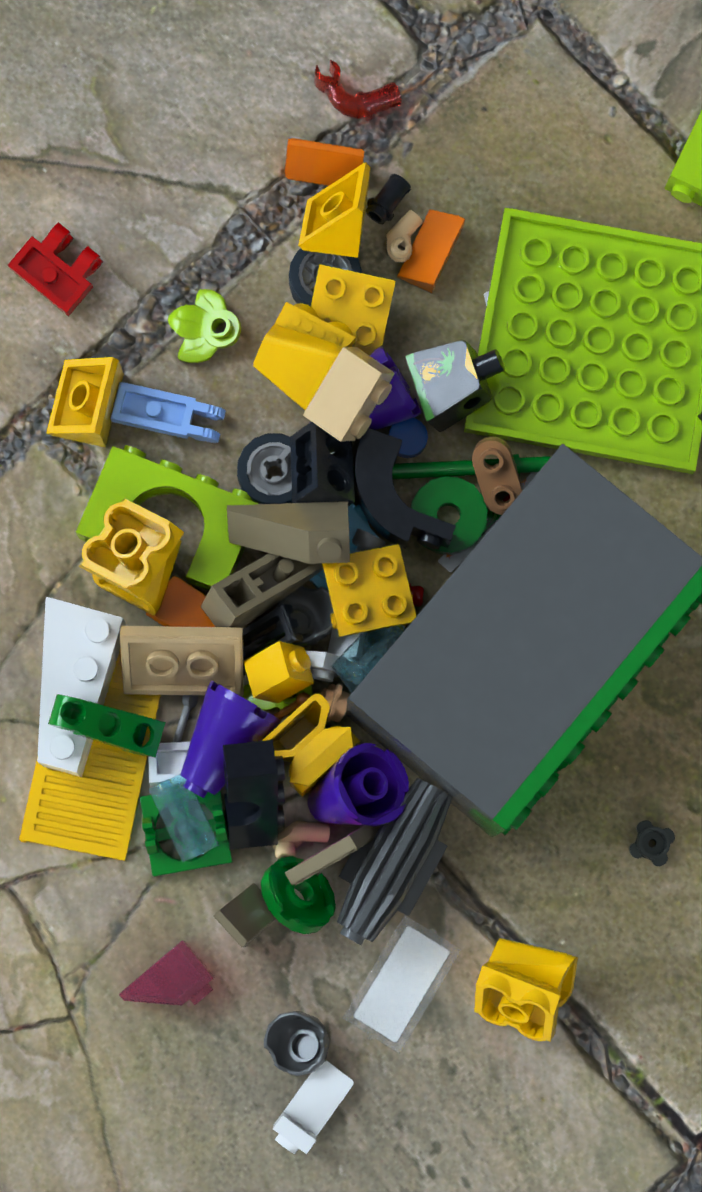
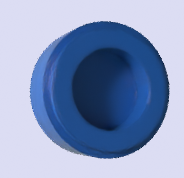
(413, 437)

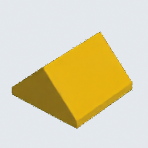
(337, 215)
(86, 400)

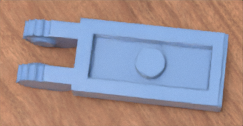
(164, 412)

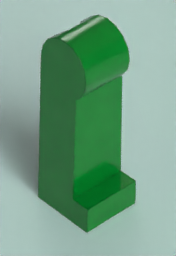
(107, 725)

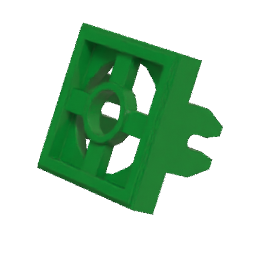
(165, 864)

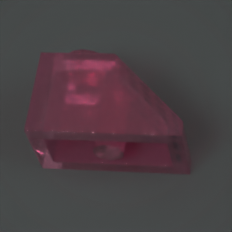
(172, 979)

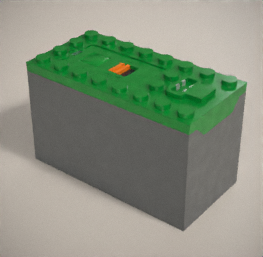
(530, 643)

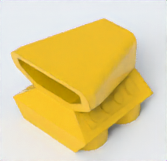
(301, 351)
(133, 555)
(308, 743)
(525, 988)

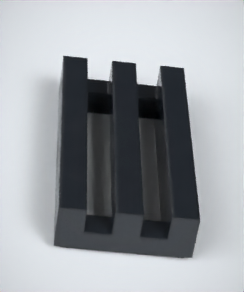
(287, 628)

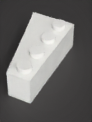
(76, 663)

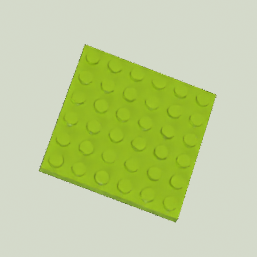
(595, 341)

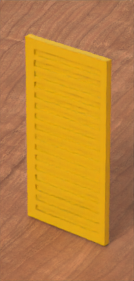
(99, 808)

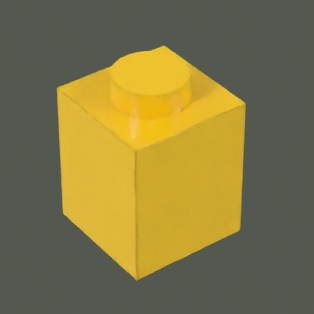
(278, 672)

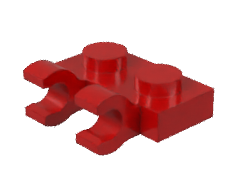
(50, 275)

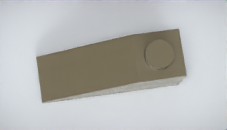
(293, 530)
(255, 589)
(245, 915)

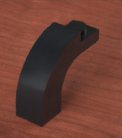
(380, 501)

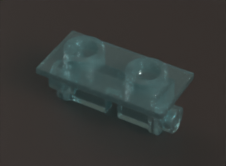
(365, 654)
(183, 818)

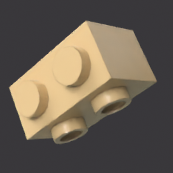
(349, 394)

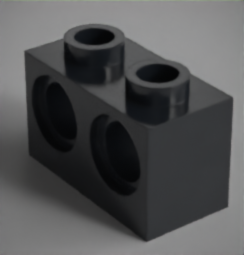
(321, 467)

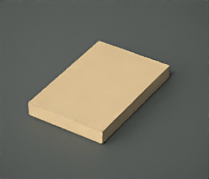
(181, 659)

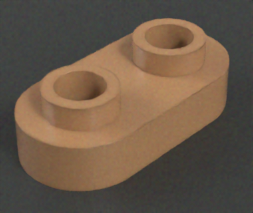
(496, 477)

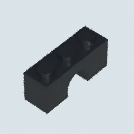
(253, 794)

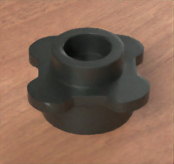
(662, 837)

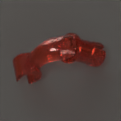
(360, 104)

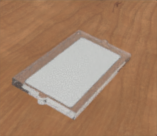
(401, 984)

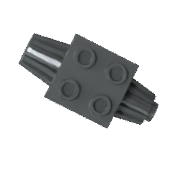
(395, 865)

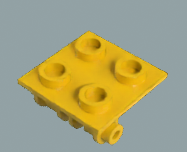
(356, 301)
(369, 591)

